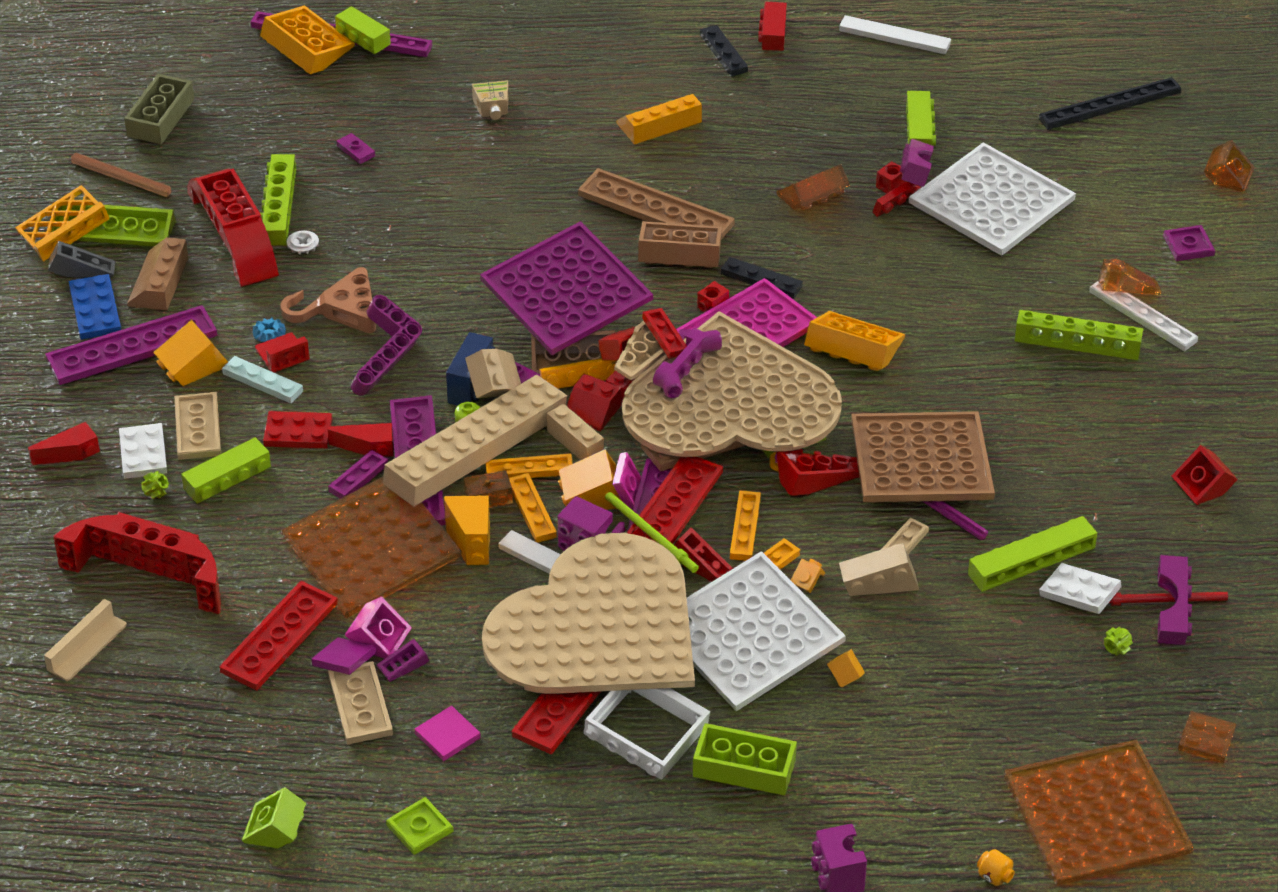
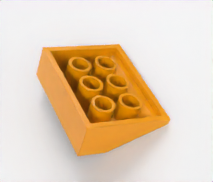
(305, 38)
(853, 340)

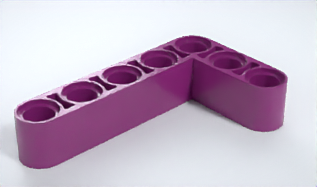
(404, 335)

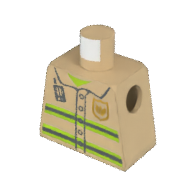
(491, 98)

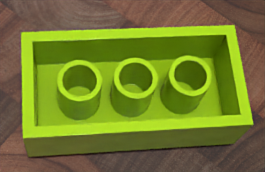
(744, 759)

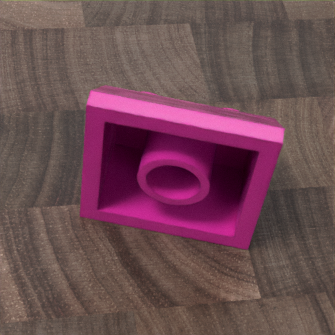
(379, 626)

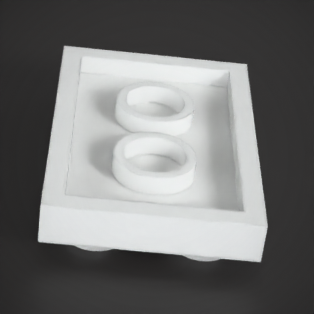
(142, 450)
(1080, 588)

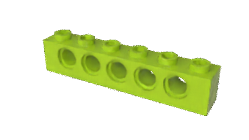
(278, 197)
(1078, 334)

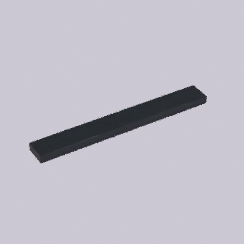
(1109, 103)

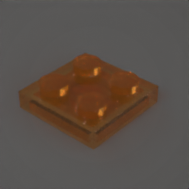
(1207, 737)

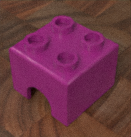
(580, 521)
(836, 862)

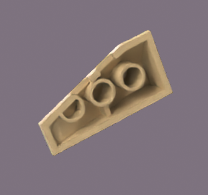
(640, 353)

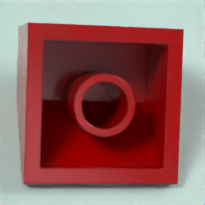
(594, 401)
(1204, 476)

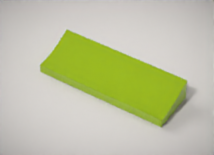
(128, 225)

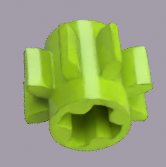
(155, 485)
(1118, 641)

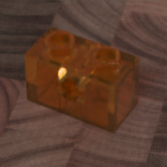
(494, 485)

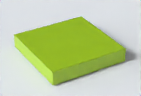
(419, 825)

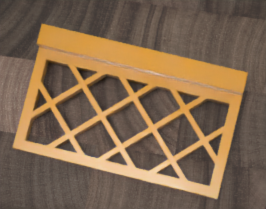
(69, 230)

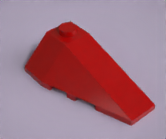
(809, 473)

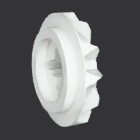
(302, 237)

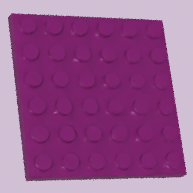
(566, 287)

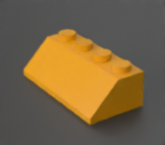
(661, 119)

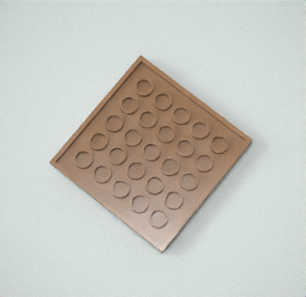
(922, 457)

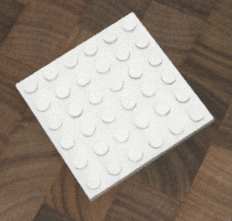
(992, 198)
(755, 631)

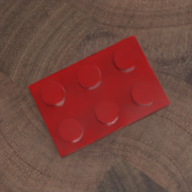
(297, 429)

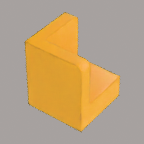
(846, 668)

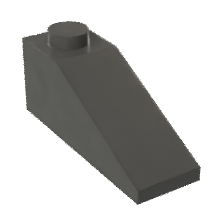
(76, 262)

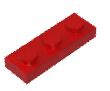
(894, 197)
(664, 332)

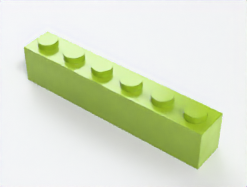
(1032, 553)

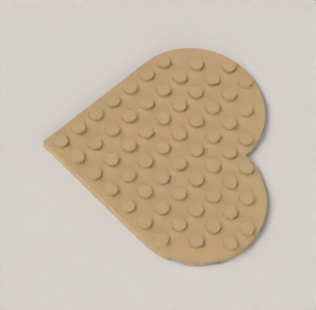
(740, 394)
(599, 625)

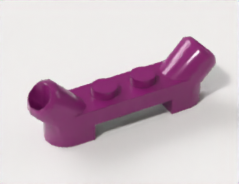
(669, 375)

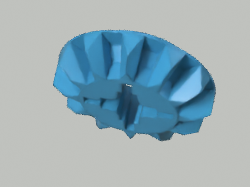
(264, 335)

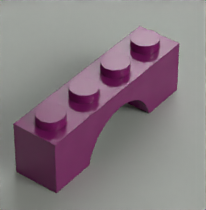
(915, 162)
(1173, 577)

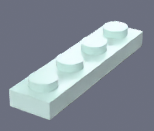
(262, 379)

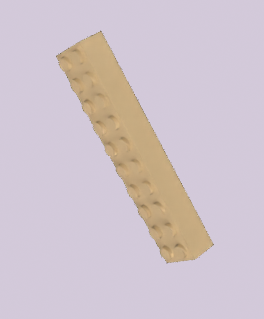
(472, 441)

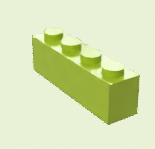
(920, 117)
(226, 470)

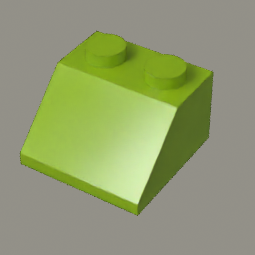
(275, 820)

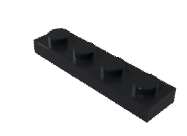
(724, 50)
(752, 274)

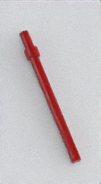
(1165, 597)

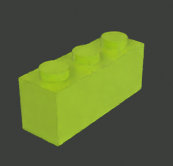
(363, 30)

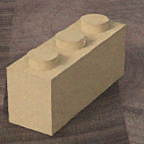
(574, 432)

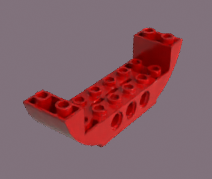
(237, 224)
(144, 547)

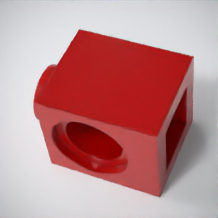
(889, 177)
(711, 296)

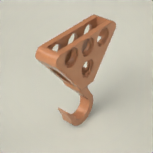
(337, 303)

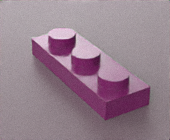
(358, 474)

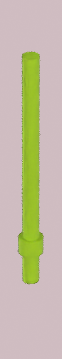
(679, 554)

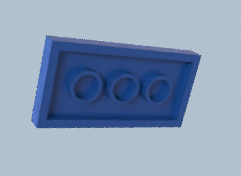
(94, 306)

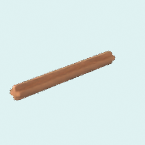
(121, 174)

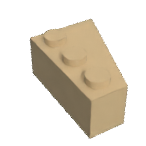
(879, 572)

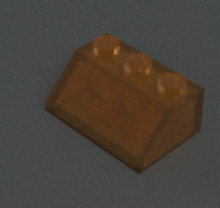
(815, 188)

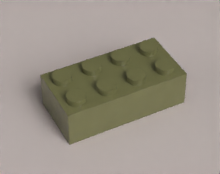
(159, 109)

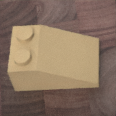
(492, 372)

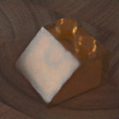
(1229, 167)

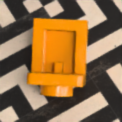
(807, 574)

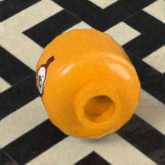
(995, 867)

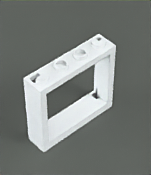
(663, 697)

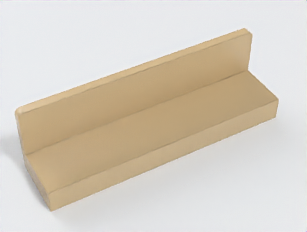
(84, 641)

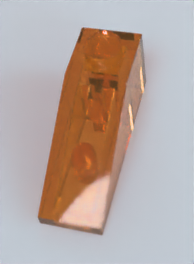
(1122, 277)

